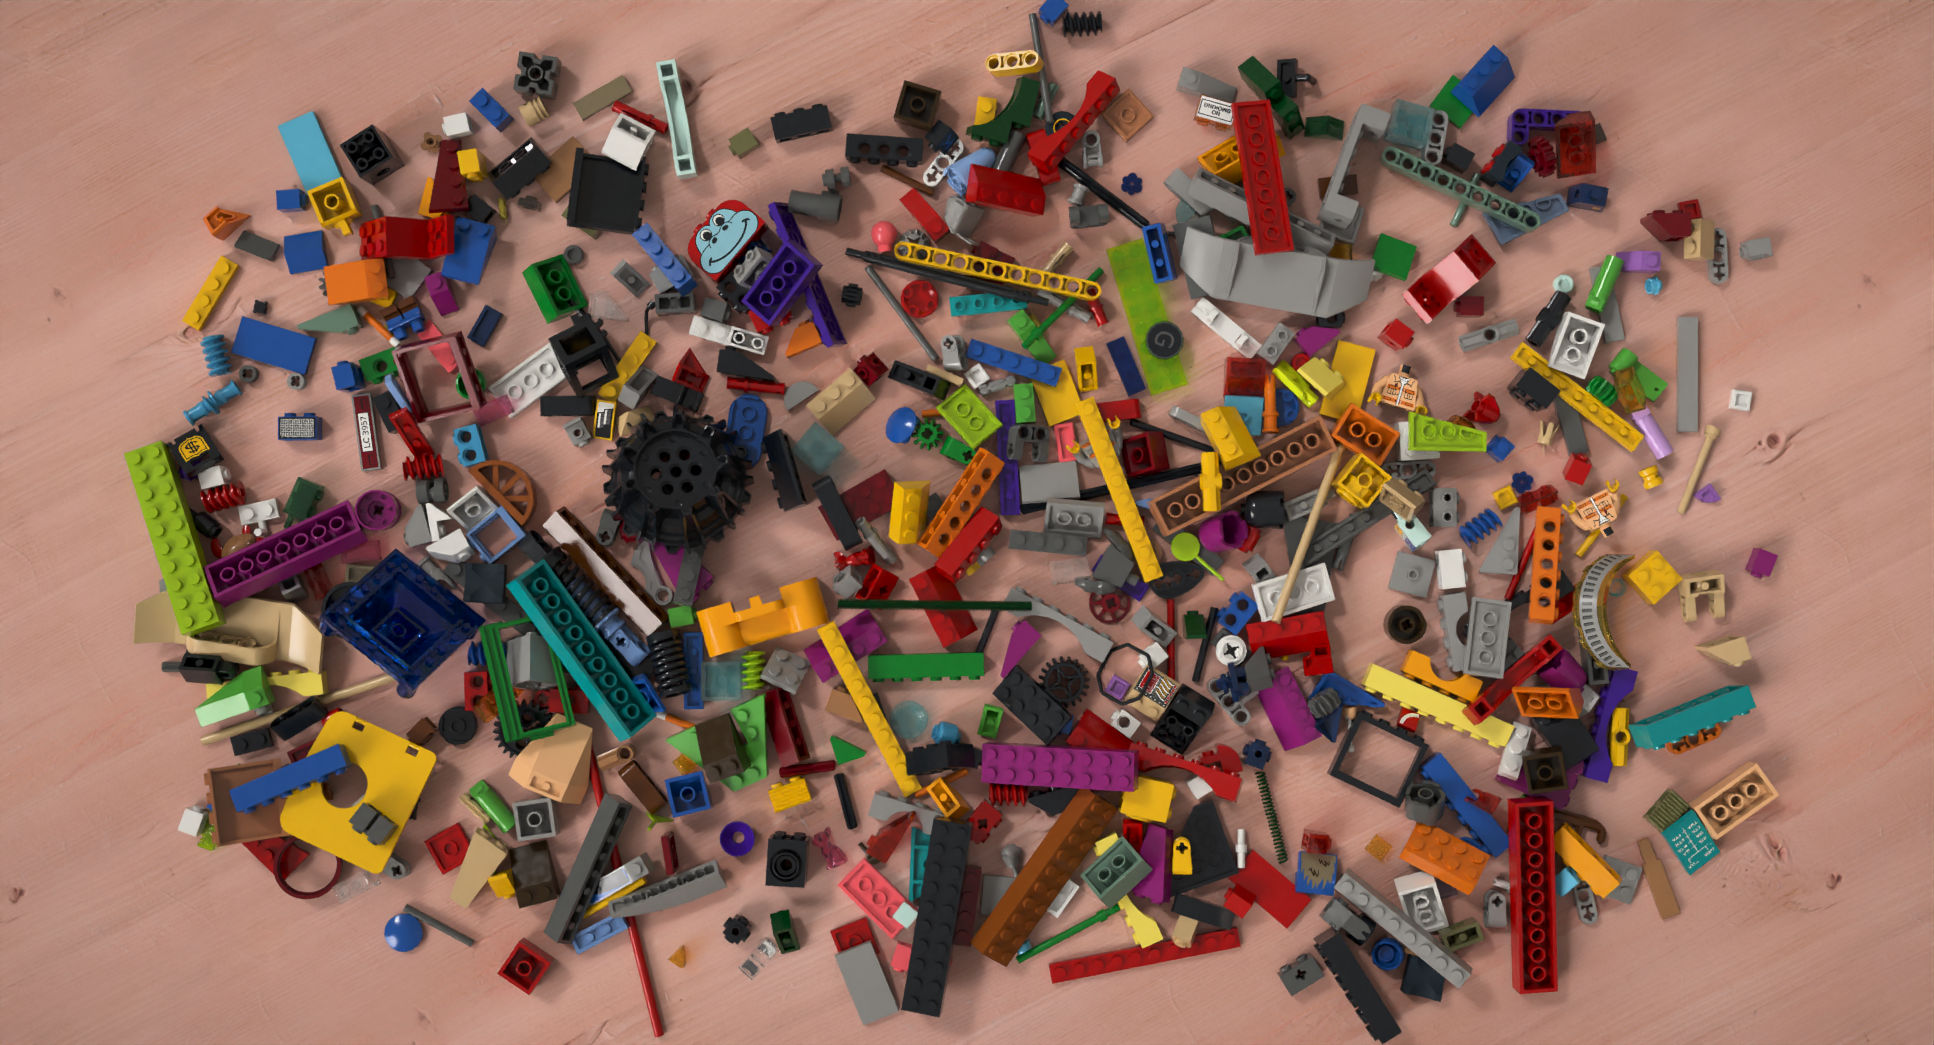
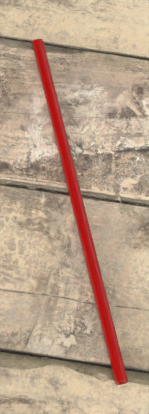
(633, 929)

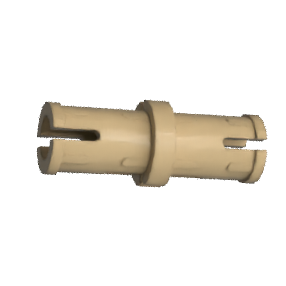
(1057, 259)

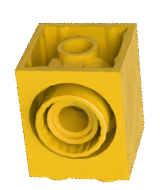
(1360, 481)
(1149, 801)

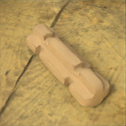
(475, 808)

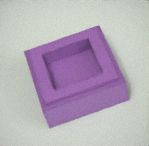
(1117, 687)

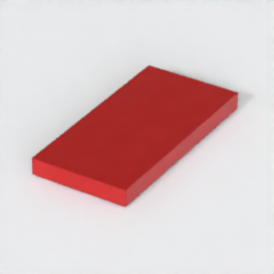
(1272, 889)

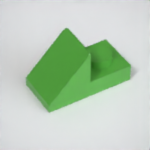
(990, 721)

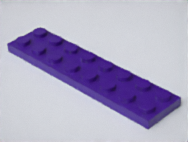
(817, 299)

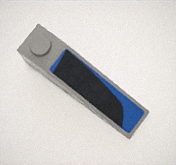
(622, 877)

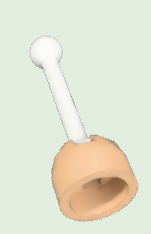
(1349, 713)

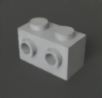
(1443, 507)

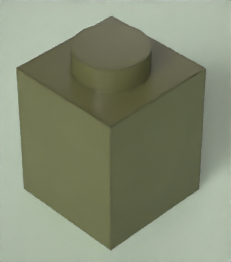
(743, 143)

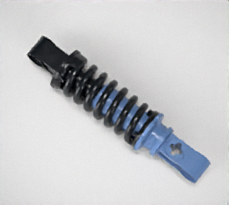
(600, 615)

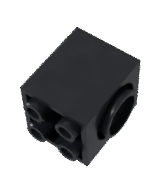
(372, 155)
(788, 847)

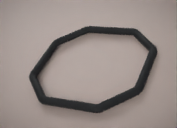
(1145, 685)

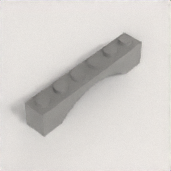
(1092, 643)

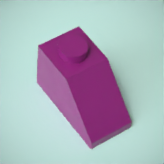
(442, 293)
(1314, 338)

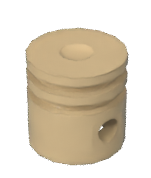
(534, 111)

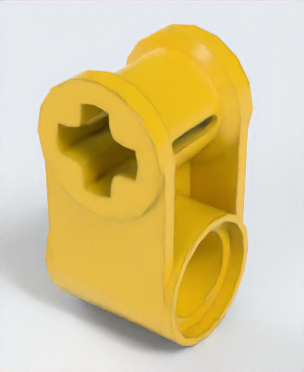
(1181, 859)

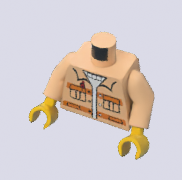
(1399, 392)
(1597, 510)

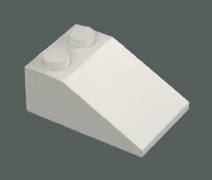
(1575, 344)
(1422, 900)

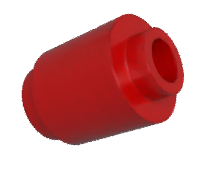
(1253, 538)

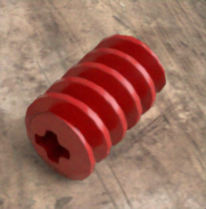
(423, 466)
(225, 498)
(1008, 794)

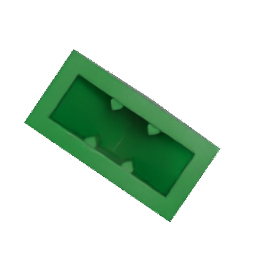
(845, 751)

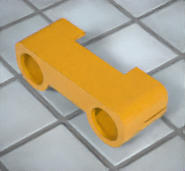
(798, 610)

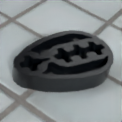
(1184, 585)

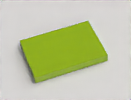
(969, 416)

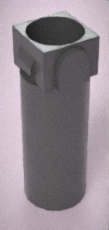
(1009, 151)

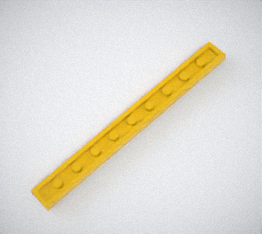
(1119, 489)
(868, 707)

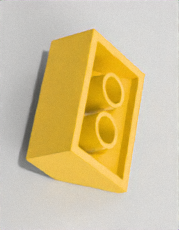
(1229, 436)
(909, 511)

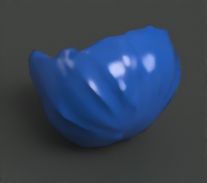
(1387, 954)

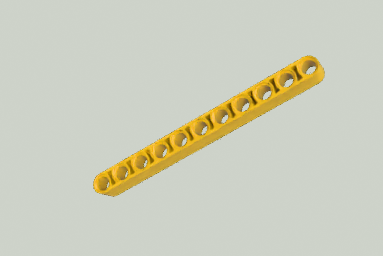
(1006, 267)

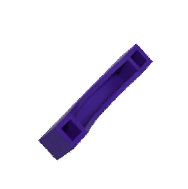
(1620, 684)

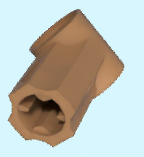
(615, 757)

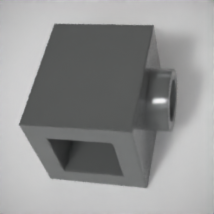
(716, 310)

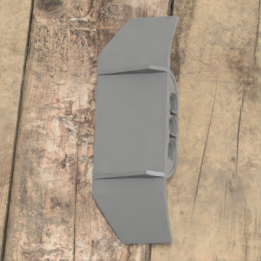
(1287, 281)

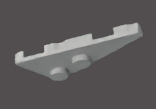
(1504, 553)

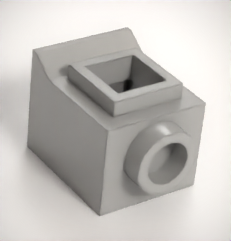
(1756, 249)

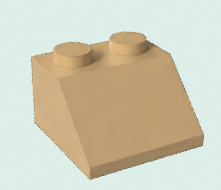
(1728, 650)

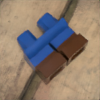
(403, 316)

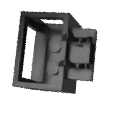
(580, 347)

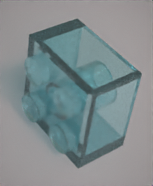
(1409, 124)
(818, 449)
(721, 680)

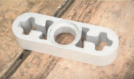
(956, 154)

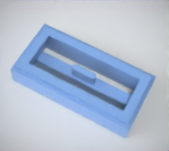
(397, 392)

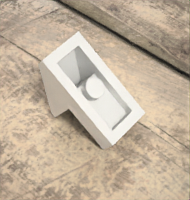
(435, 517)

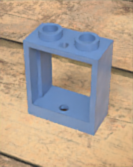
(514, 525)

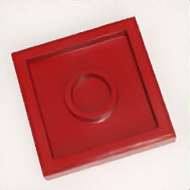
(449, 847)
(853, 934)

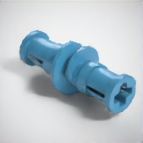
(212, 403)

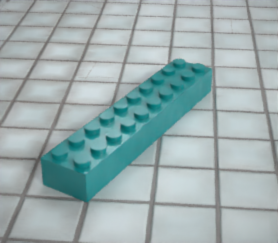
(581, 650)

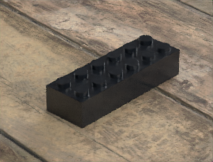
(1358, 986)

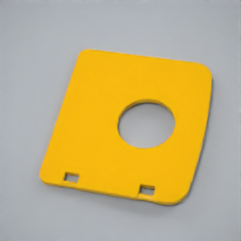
(393, 788)

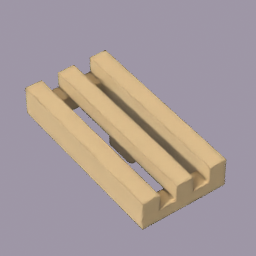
(956, 380)

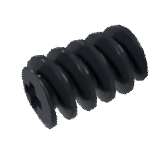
(1082, 23)

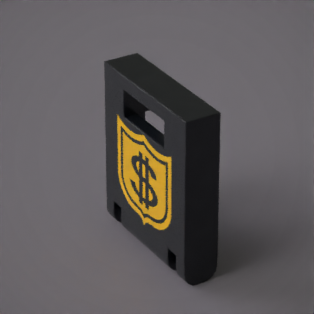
(193, 446)

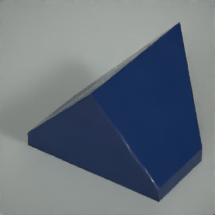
(1329, 724)

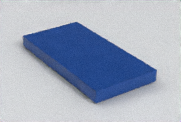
(274, 345)

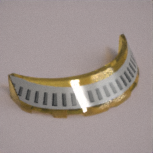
(1591, 610)

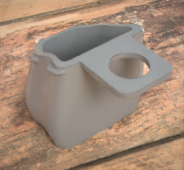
(962, 217)

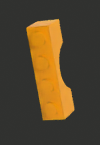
(1419, 666)

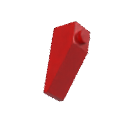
(925, 215)

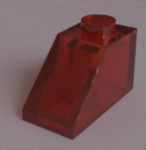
(1315, 841)

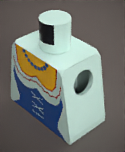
(1412, 537)

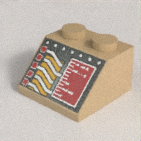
(1157, 695)

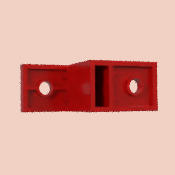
(407, 238)
(1448, 279)

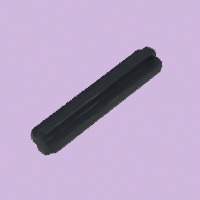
(845, 800)

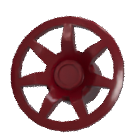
(1110, 603)

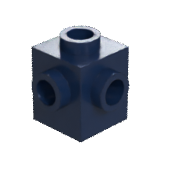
(1249, 753)

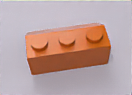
(1364, 434)
(1549, 702)

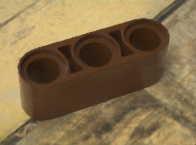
(643, 787)

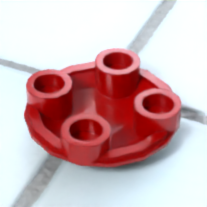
(919, 298)

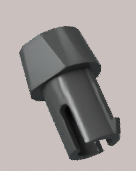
(824, 206)

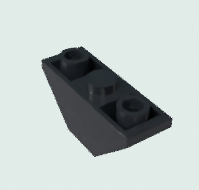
(1054, 800)

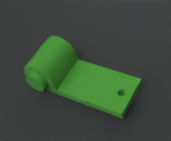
(1648, 380)

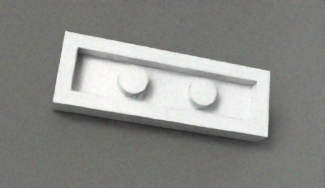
(1512, 754)

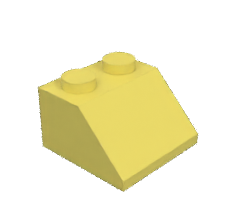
(1322, 378)

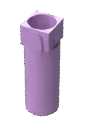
(1652, 433)

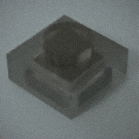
(530, 203)

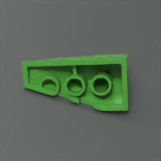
(240, 695)

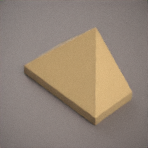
(633, 418)

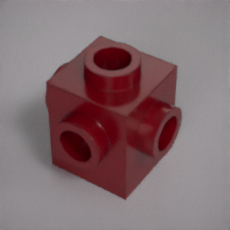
(870, 369)

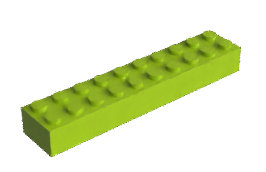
(174, 538)

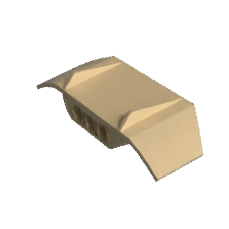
(254, 632)

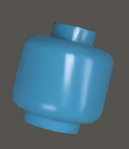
(946, 731)

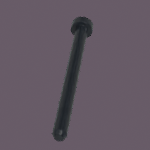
(1172, 436)

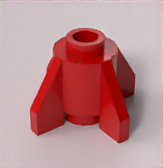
(1484, 409)

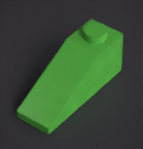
(1022, 326)

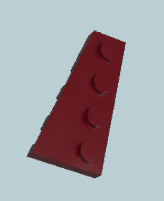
(449, 185)

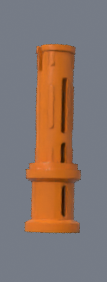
(1270, 414)

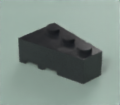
(939, 758)

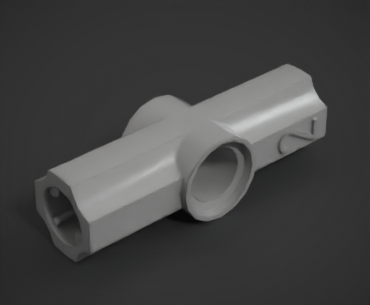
(1499, 332)

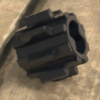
(851, 295)

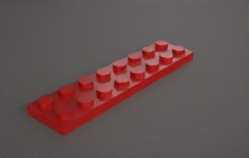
(1262, 177)

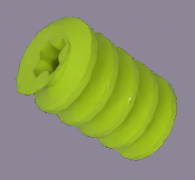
(753, 670)

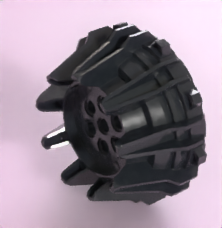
(681, 517)

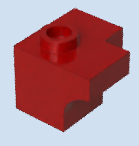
(1319, 660)

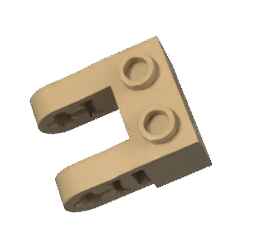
(1701, 583)

